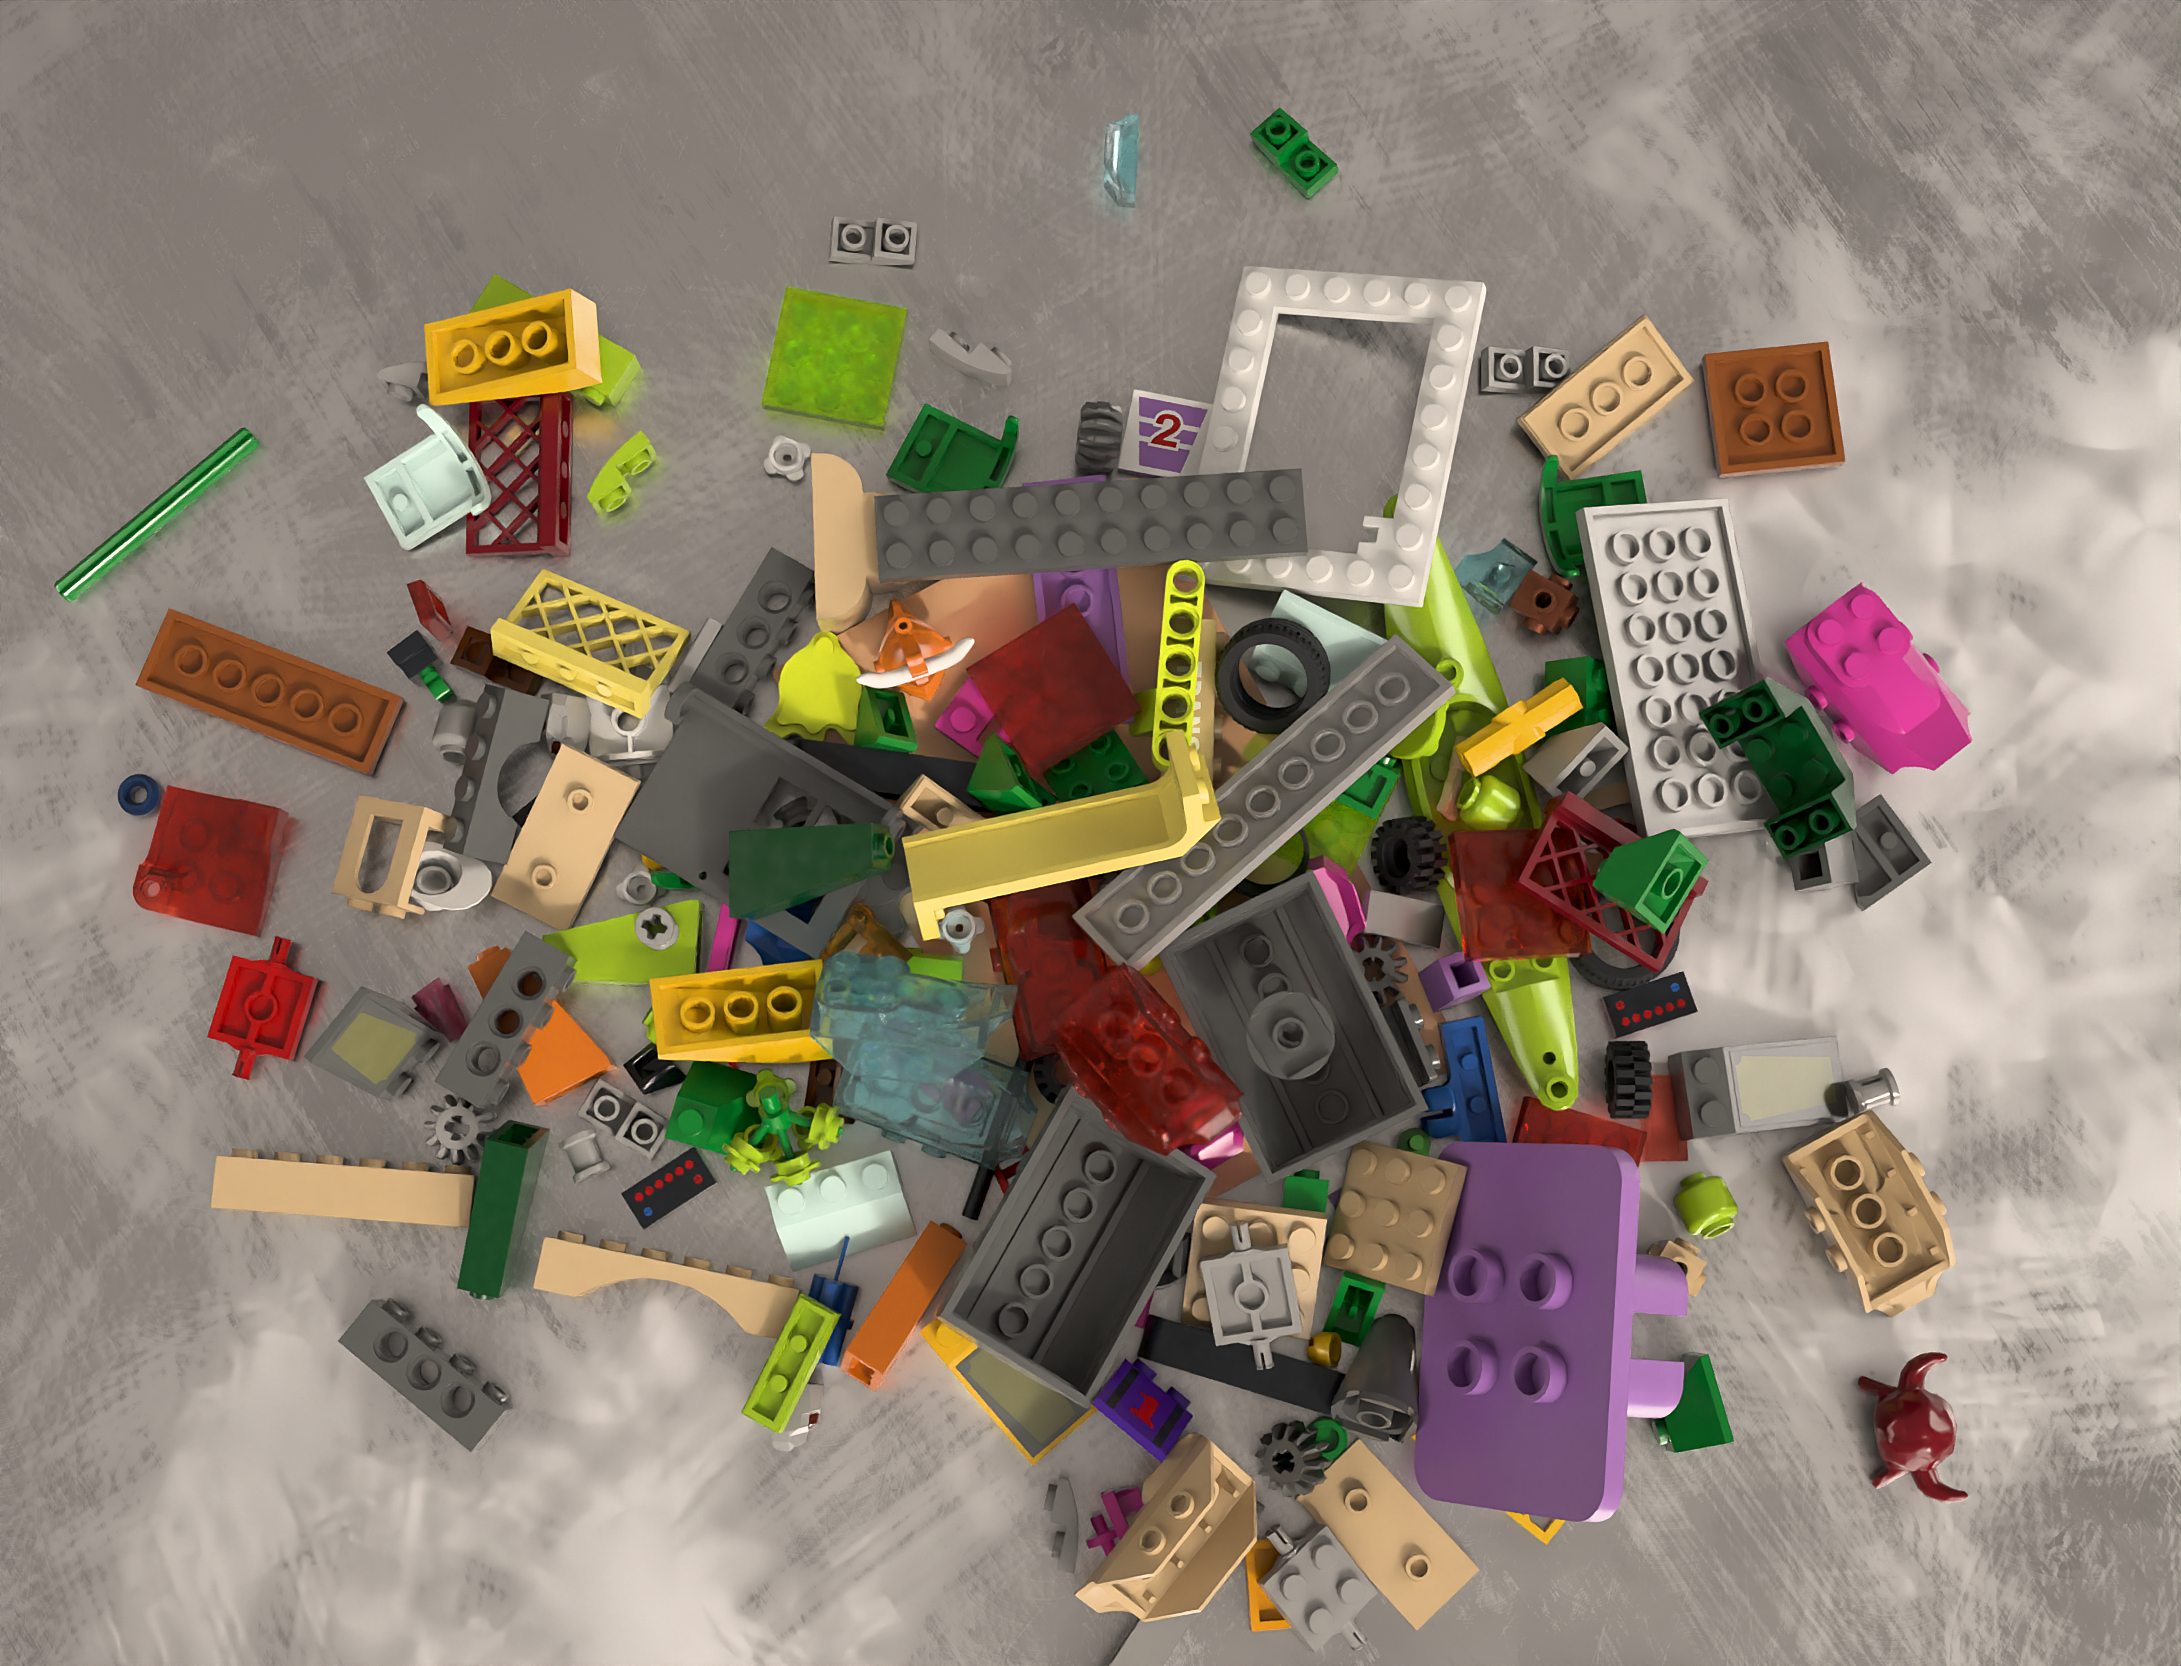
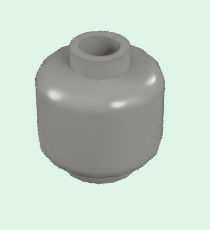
(453, 729)

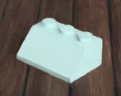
(1342, 640)
(850, 1200)

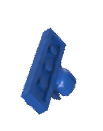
(1470, 1093)

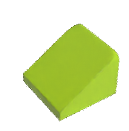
(1144, 721)

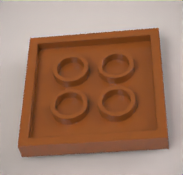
(1773, 410)

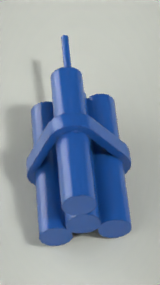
(839, 1297)

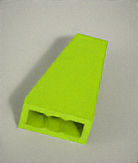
(614, 955)

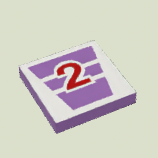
(1164, 436)

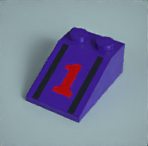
(1144, 1408)

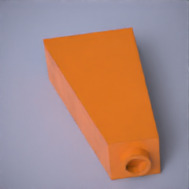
(561, 1053)
(903, 1305)

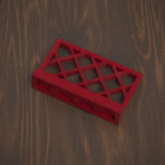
(553, 477)
(1602, 834)

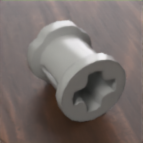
(652, 917)
(1872, 1091)
(584, 1155)

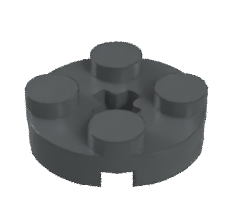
(1265, 1029)

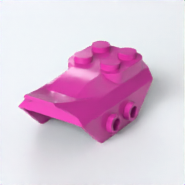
(1878, 685)

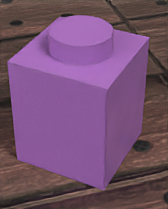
(1453, 981)

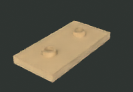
(1605, 398)
(565, 838)
(1389, 1534)

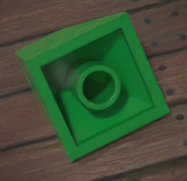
(1651, 876)
(712, 1106)
(1700, 1414)

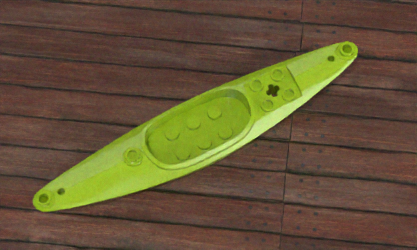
(1528, 995)

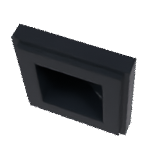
(653, 1073)

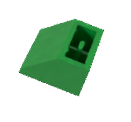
(1591, 684)

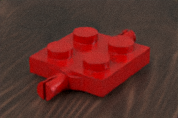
(262, 1008)

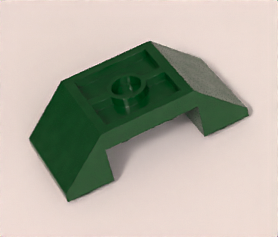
(1792, 760)

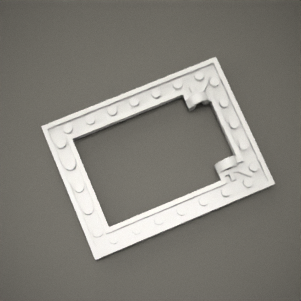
(1401, 548)

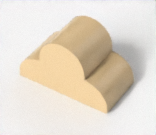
(844, 545)

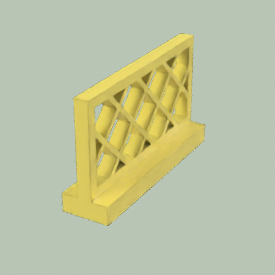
(574, 664)

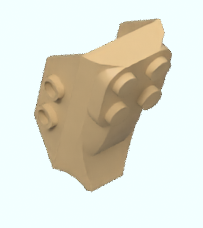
(1873, 1212)
(1183, 1540)

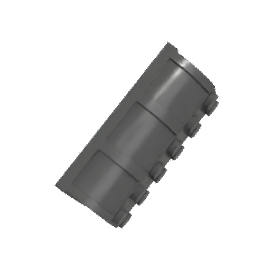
(1294, 945)
(1074, 1250)

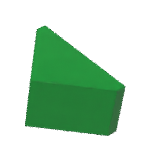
(884, 721)
(1002, 779)
(1353, 1306)

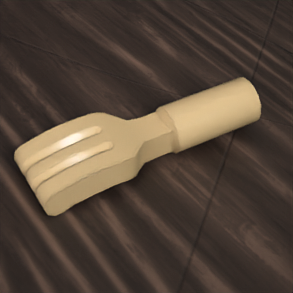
(1452, 785)

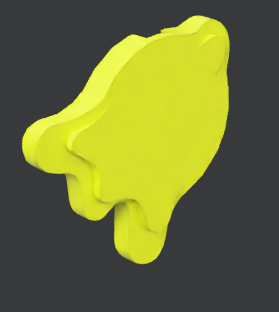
(818, 692)

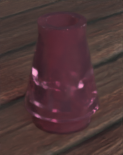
(440, 1008)

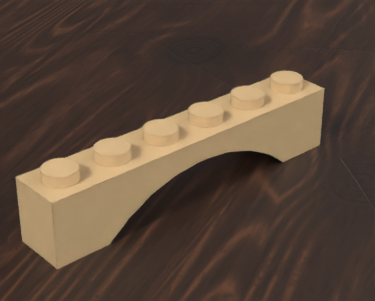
(579, 1268)

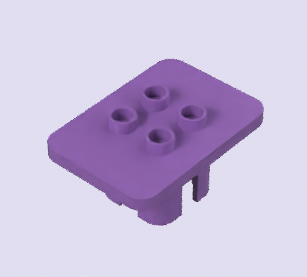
(1535, 1333)

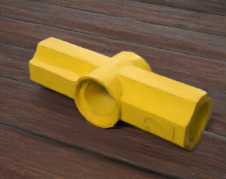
(1518, 727)

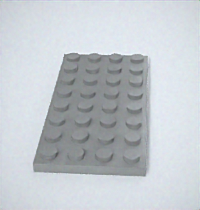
(1671, 645)

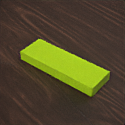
(791, 1363)

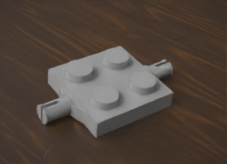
(1251, 1294)
(1317, 1587)

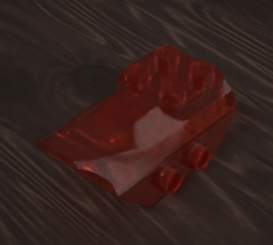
(1045, 956)
(1143, 1065)

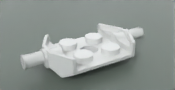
(635, 750)

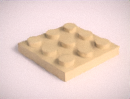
(1395, 1216)
(1267, 1227)

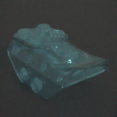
(903, 1023)
(973, 1115)

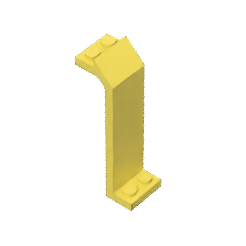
(1063, 839)

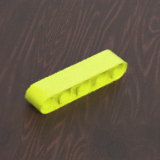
(1178, 646)

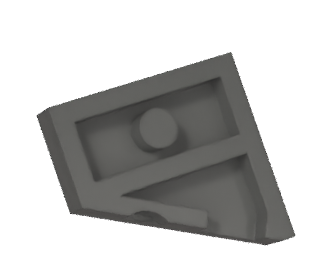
(1883, 852)

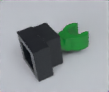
(419, 662)

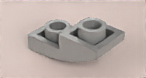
(872, 243)
(982, 363)
(1523, 371)
(405, 380)
(1402, 918)
(624, 1118)
(1062, 1503)

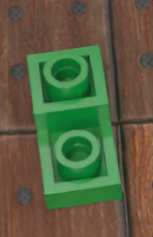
(1293, 153)

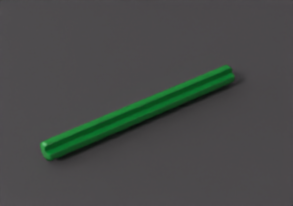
(156, 514)

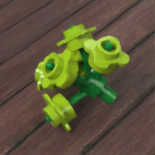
(760, 1140)

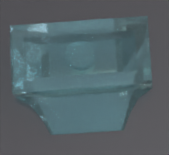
(1122, 160)
(1494, 575)

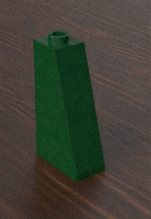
(797, 864)
(501, 1208)

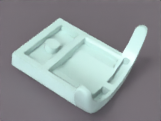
(430, 483)

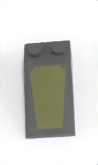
(375, 1044)
(1758, 1087)

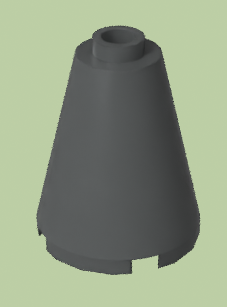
(1381, 1383)

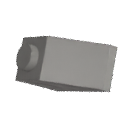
(1575, 759)

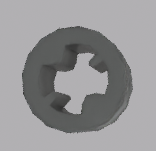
(793, 813)

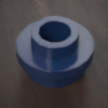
(129, 788)

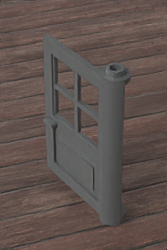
(716, 783)

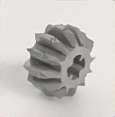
(450, 1141)

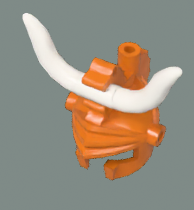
(913, 655)

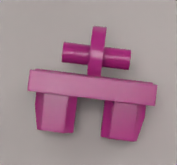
(1119, 1507)

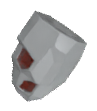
(566, 722)
(804, 1418)

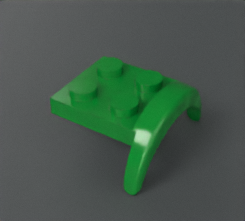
(952, 455)
(1562, 499)

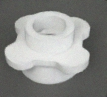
(781, 447)
(629, 888)
(960, 940)

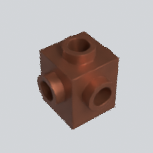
(1535, 593)

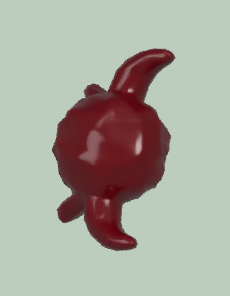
(1914, 1429)

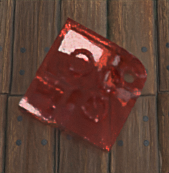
(213, 861)

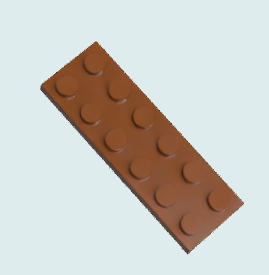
(270, 692)

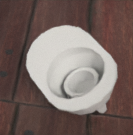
(449, 880)

